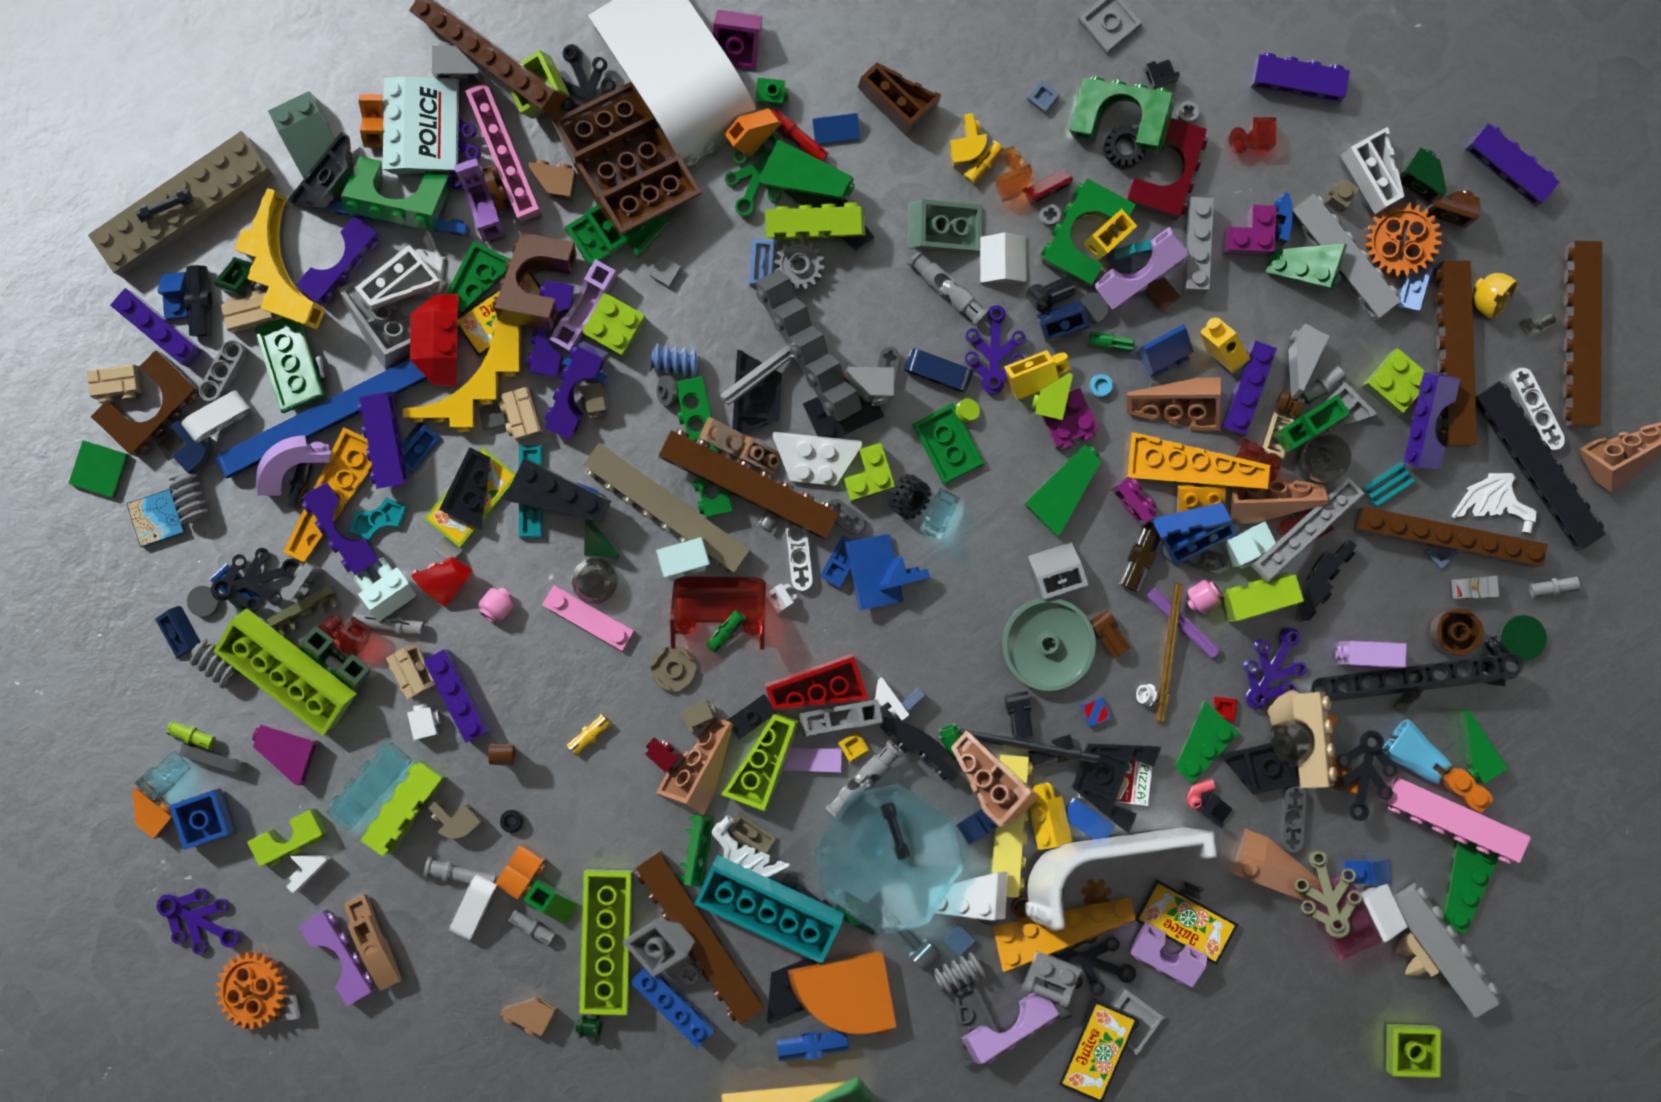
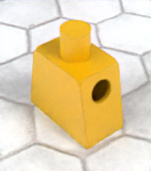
(1106, 238)
(1217, 337)

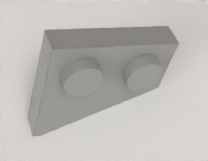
(1355, 404)

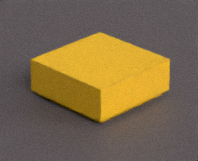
(853, 746)

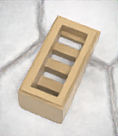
(1275, 448)

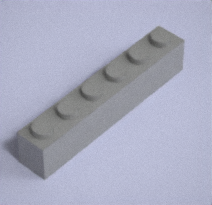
(1357, 272)
(1446, 950)

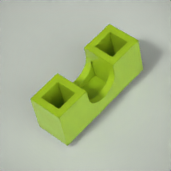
(269, 848)

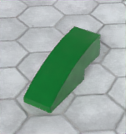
(1311, 423)

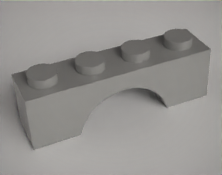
(1199, 244)

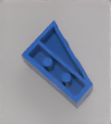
(1194, 531)

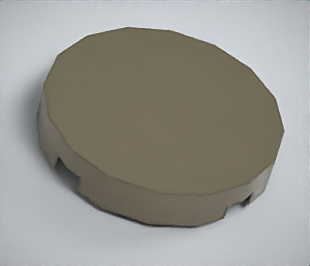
(673, 668)

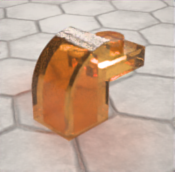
(1016, 180)

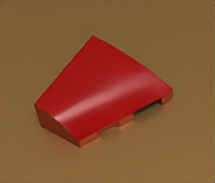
(442, 579)

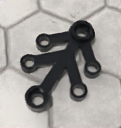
(586, 88)
(251, 580)
(1366, 772)
(1087, 961)

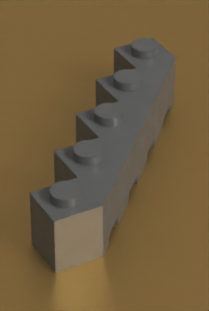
(807, 346)

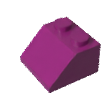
(738, 37)

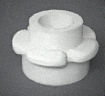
(1147, 694)

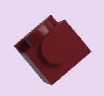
(662, 754)

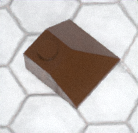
(1456, 208)

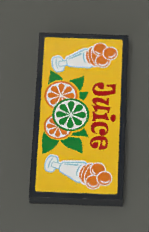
(479, 320)
(1186, 921)
(1098, 1050)

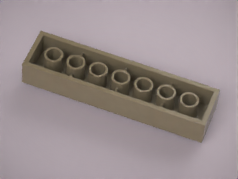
(214, 184)

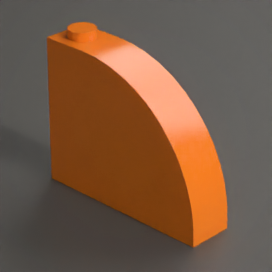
(847, 993)

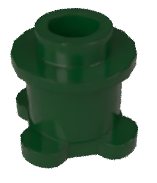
(589, 1027)

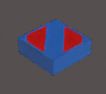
(1095, 711)

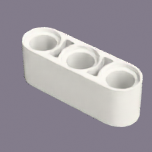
(216, 416)
(473, 907)

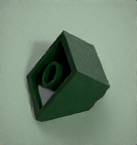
(1424, 175)

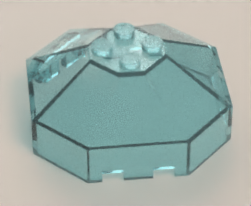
(862, 867)

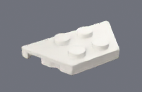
(815, 457)

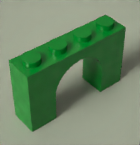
(1099, 95)
(417, 210)
(1061, 253)

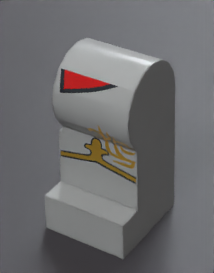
(1475, 588)

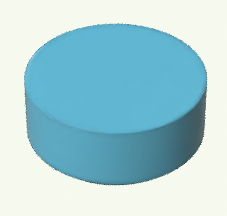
(1101, 386)

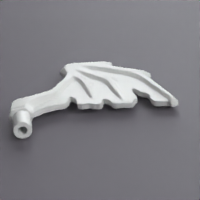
(434, 262)
(1494, 496)
(745, 856)

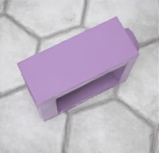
(1371, 654)

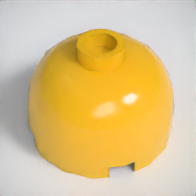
(1493, 293)

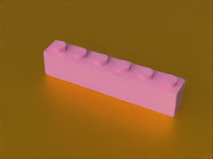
(503, 152)
(1458, 820)

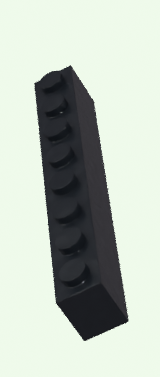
(1539, 466)

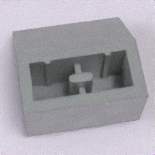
(1057, 570)

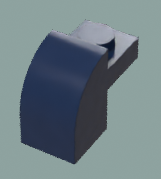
(191, 455)
(976, 826)

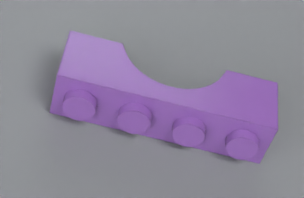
(323, 931)

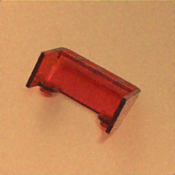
(714, 600)

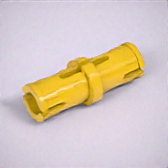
(984, 162)
(589, 734)

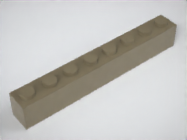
(664, 506)

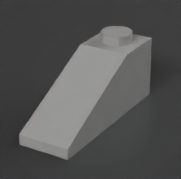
(1303, 356)

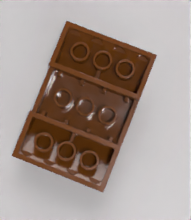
(625, 158)

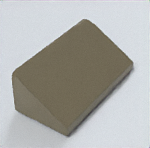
(750, 834)

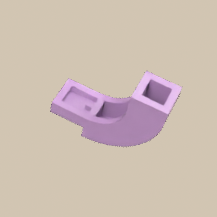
(284, 456)

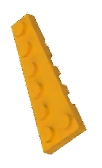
(1175, 462)
(344, 474)
(1021, 939)

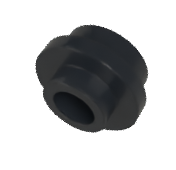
(504, 821)

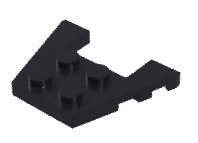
(1102, 781)

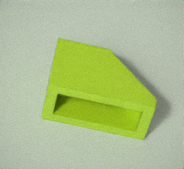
(1053, 398)

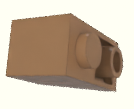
(556, 180)
(531, 1014)

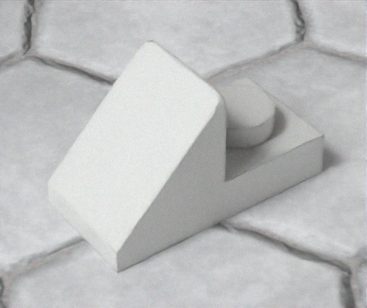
(884, 695)
(310, 865)

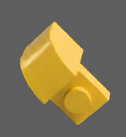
(966, 150)

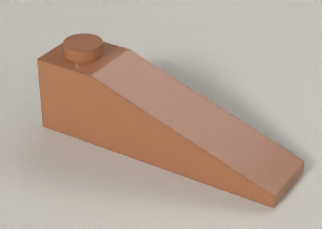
(1270, 866)

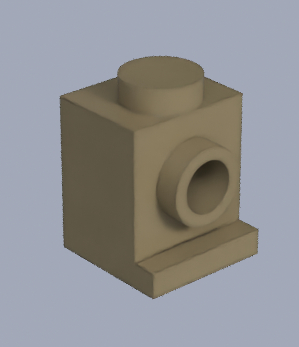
(1341, 195)
(593, 400)
(699, 715)

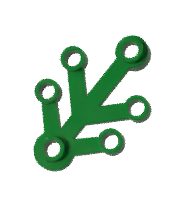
(754, 170)

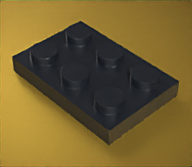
(829, 427)

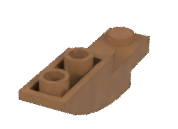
(740, 446)
(371, 944)

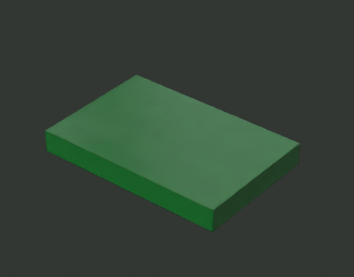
(948, 444)

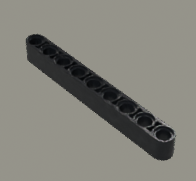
(1426, 672)

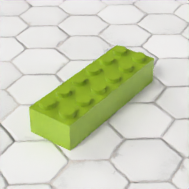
(284, 672)
(603, 953)

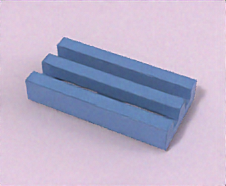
(763, 242)

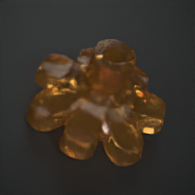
(1093, 890)

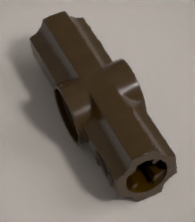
(1141, 557)

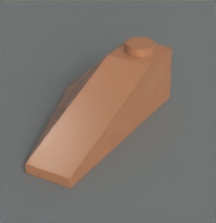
(1187, 402)
(1623, 457)
(1280, 499)
(697, 775)
(998, 788)

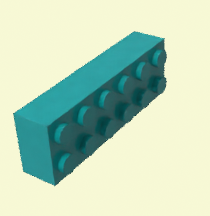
(769, 909)

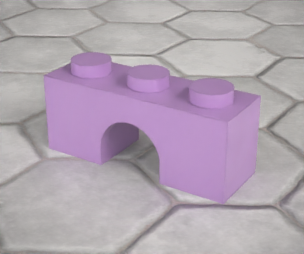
(1183, 966)

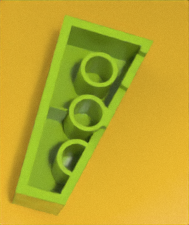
(815, 222)
(761, 770)
(403, 808)

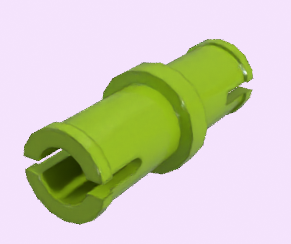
(190, 735)

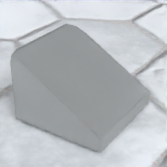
(447, 549)
(291, 1010)

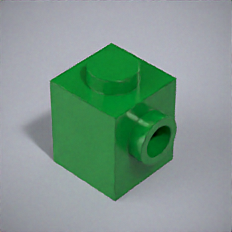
(771, 93)

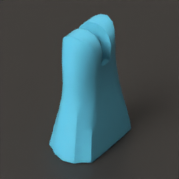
(1416, 752)

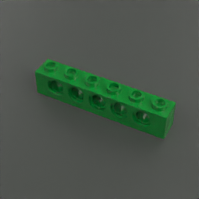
(696, 389)

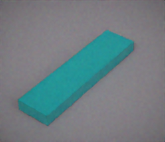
(530, 517)

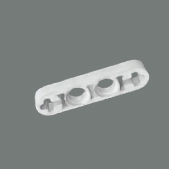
(1540, 407)
(793, 547)

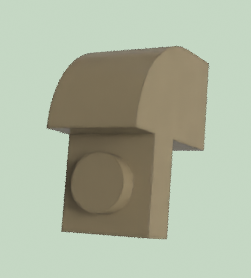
(456, 825)

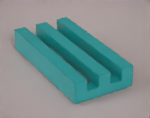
(1404, 474)

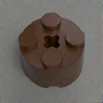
(1461, 619)

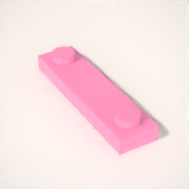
(588, 617)

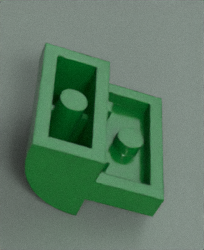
(595, 236)

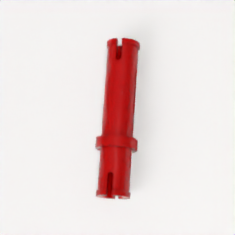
(804, 141)

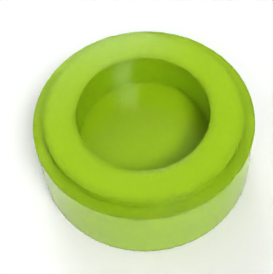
(967, 410)

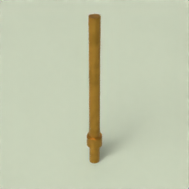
(1163, 695)

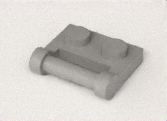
(305, 578)
(1054, 971)

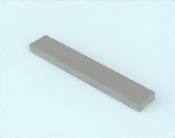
(1307, 530)

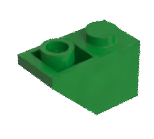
(550, 901)

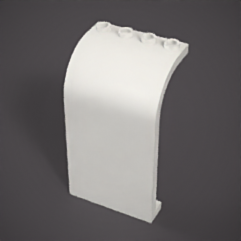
(676, 71)
(1056, 863)

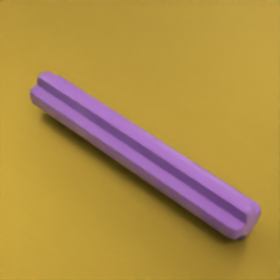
(1184, 624)

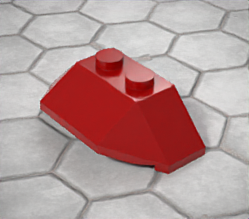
(436, 339)

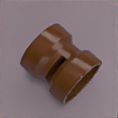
(1289, 405)
(1020, 913)

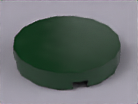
(1523, 637)

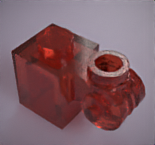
(1260, 136)
(1253, 452)
(348, 637)

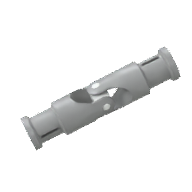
(958, 297)
(876, 767)

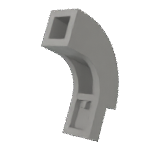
(841, 717)

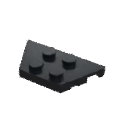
(326, 176)
(761, 403)
(1261, 768)
(781, 994)

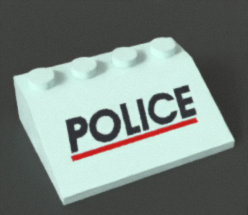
(420, 125)

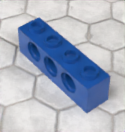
(673, 1006)

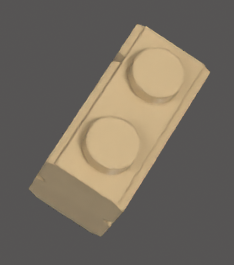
(246, 312)
(115, 382)
(521, 414)
(410, 671)

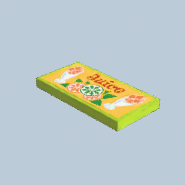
(458, 531)

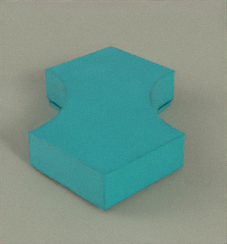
(1133, 250)
(387, 514)

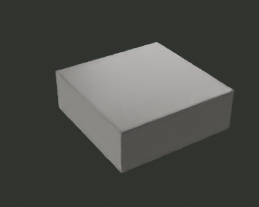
(665, 271)

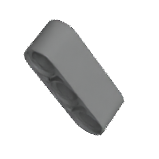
(222, 360)

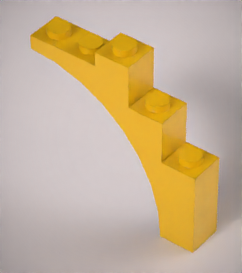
(268, 267)
(460, 407)

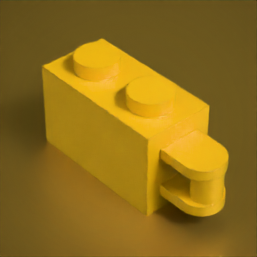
(1036, 373)
(1049, 818)

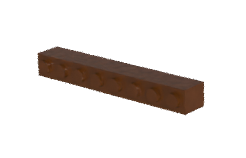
(488, 55)
(1583, 334)
(1456, 350)
(747, 484)
(1450, 537)
(708, 948)

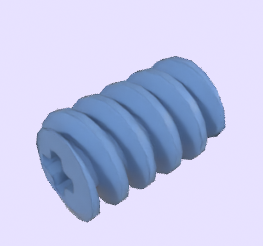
(675, 360)

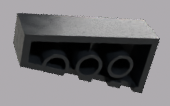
(548, 490)

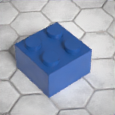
(202, 819)

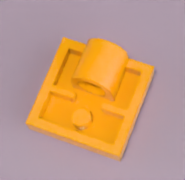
(1199, 495)

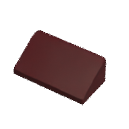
(1048, 186)

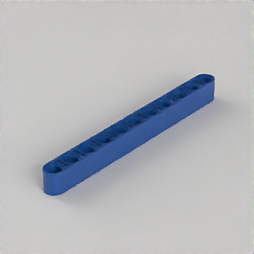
(318, 417)

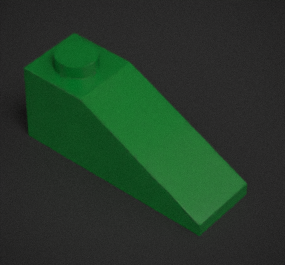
(1479, 752)

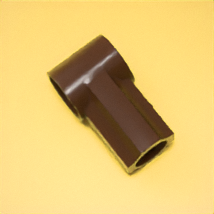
(1107, 630)
(502, 754)

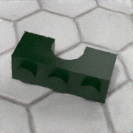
(322, 650)

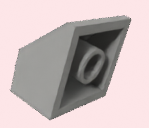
(452, 63)
(872, 383)
(659, 945)

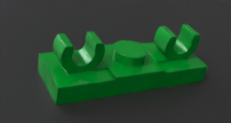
(697, 850)

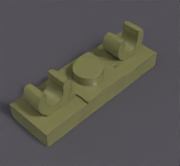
(303, 609)

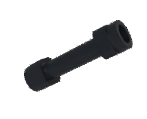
(182, 197)
(901, 849)
(791, 882)

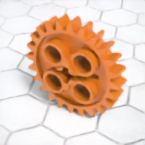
(1425, 242)
(259, 971)

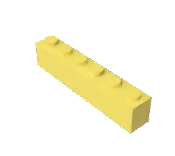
(1010, 838)

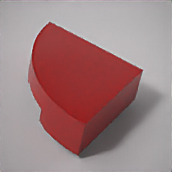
(1225, 707)

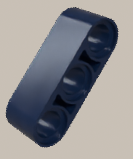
(938, 370)

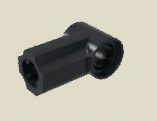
(1046, 296)
(1019, 709)
(1040, 759)

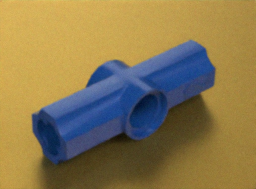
(812, 1045)

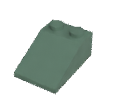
(303, 130)
(944, 226)

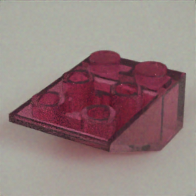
(1362, 928)

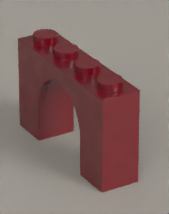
(1169, 200)

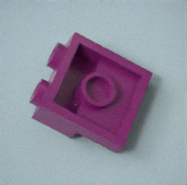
(1076, 423)
(1139, 507)

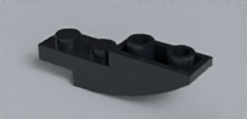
(1316, 587)
(912, 738)

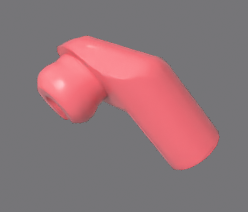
(1197, 791)

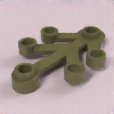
(1328, 897)

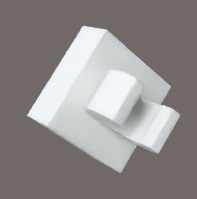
(779, 597)

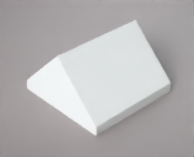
(1003, 258)
(1383, 911)

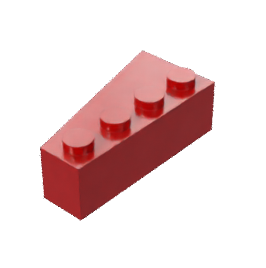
(818, 685)

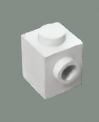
(424, 721)

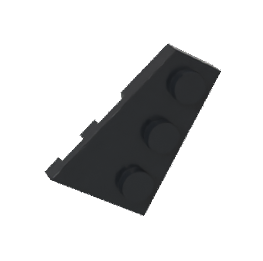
(468, 490)

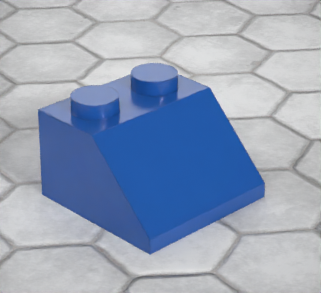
(1166, 350)

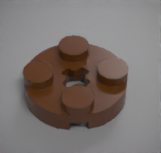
(496, 188)

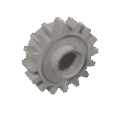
(800, 253)

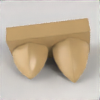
(1422, 963)

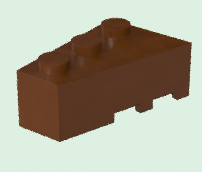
(897, 97)

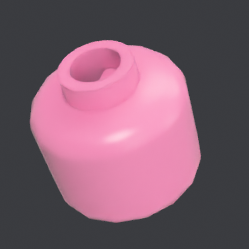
(1204, 597)
(495, 605)

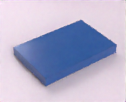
(868, 564)

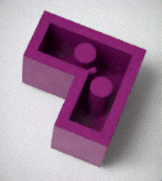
(1257, 237)

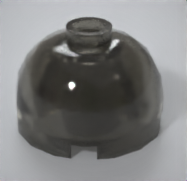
(594, 581)
(1292, 742)

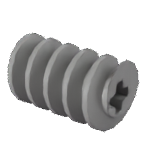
(187, 498)
(212, 664)
(959, 973)

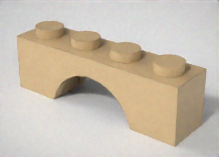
(1318, 768)

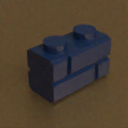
(1063, 321)

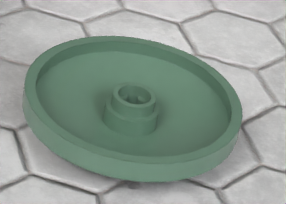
(1048, 644)

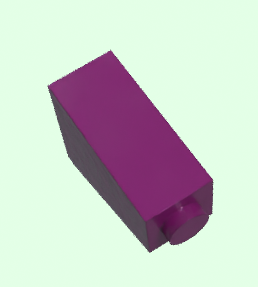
(286, 751)

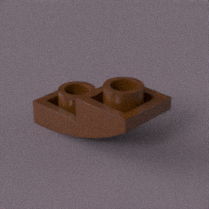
(1161, 291)

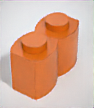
(1463, 785)
(520, 872)

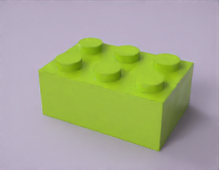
(1261, 597)

